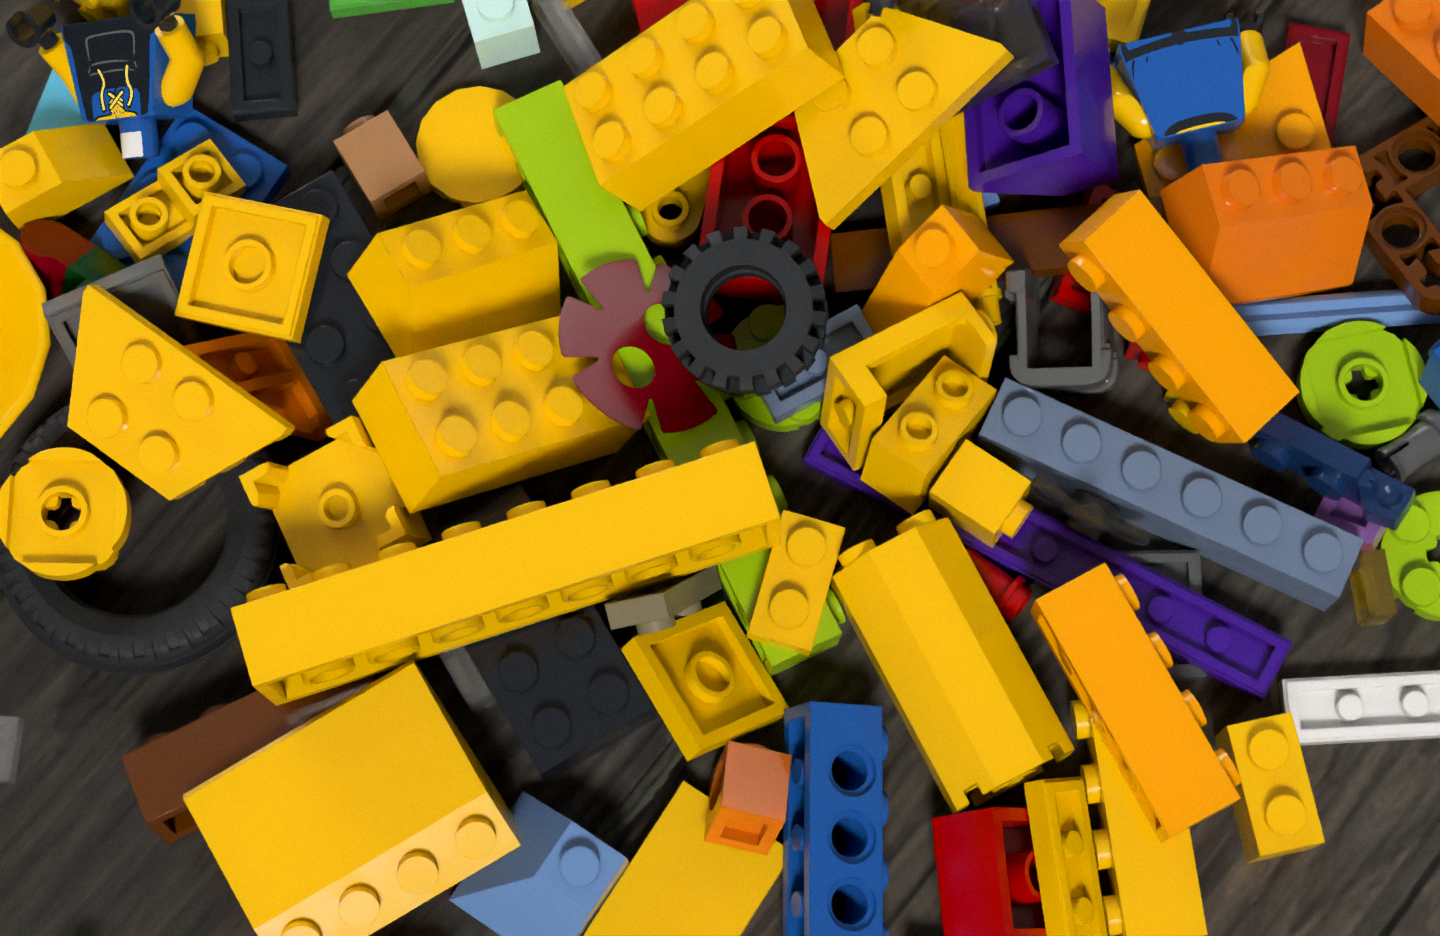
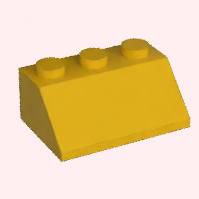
(460, 275)

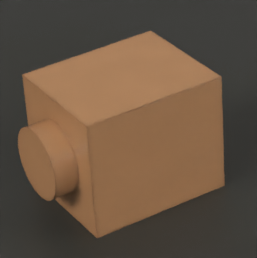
(382, 164)

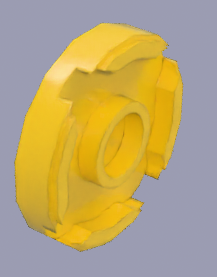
(463, 149)

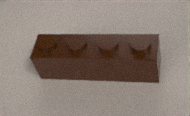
(221, 737)

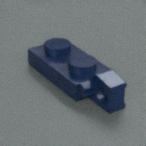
(1332, 469)

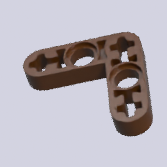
(1394, 198)

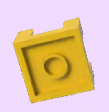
(335, 504)

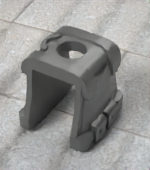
(1024, 293)

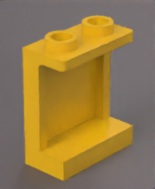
(887, 367)

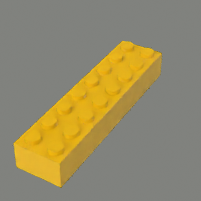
(507, 573)

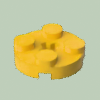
(91, 541)

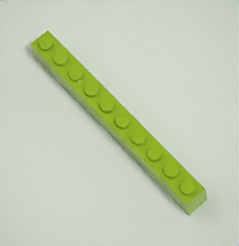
(598, 230)

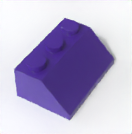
(1056, 126)

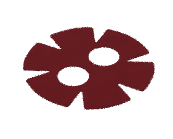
(600, 333)

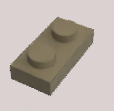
(658, 605)

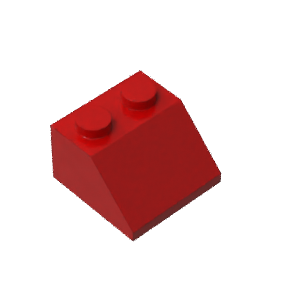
(987, 873)

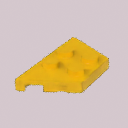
(896, 94)
(159, 403)

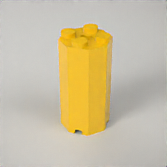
(949, 661)

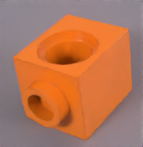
(748, 797)

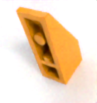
(937, 261)

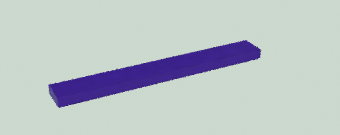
(1052, 555)

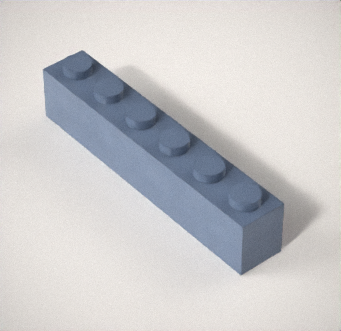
(1171, 495)

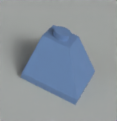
(548, 882)

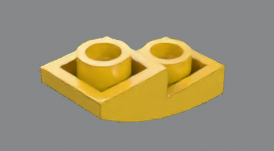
(168, 209)

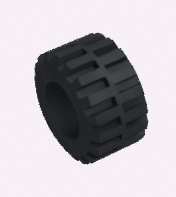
(730, 258)

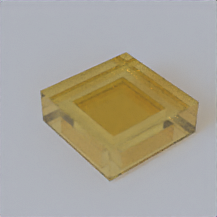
(1372, 588)

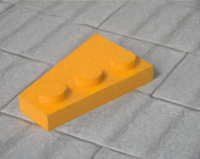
(1281, 124)

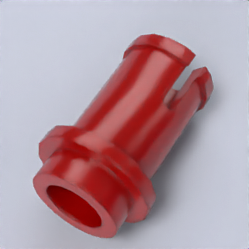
(1007, 592)

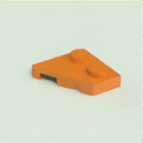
(272, 376)

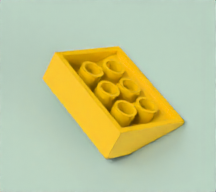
(354, 814)

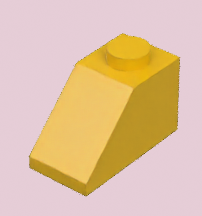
(58, 172)

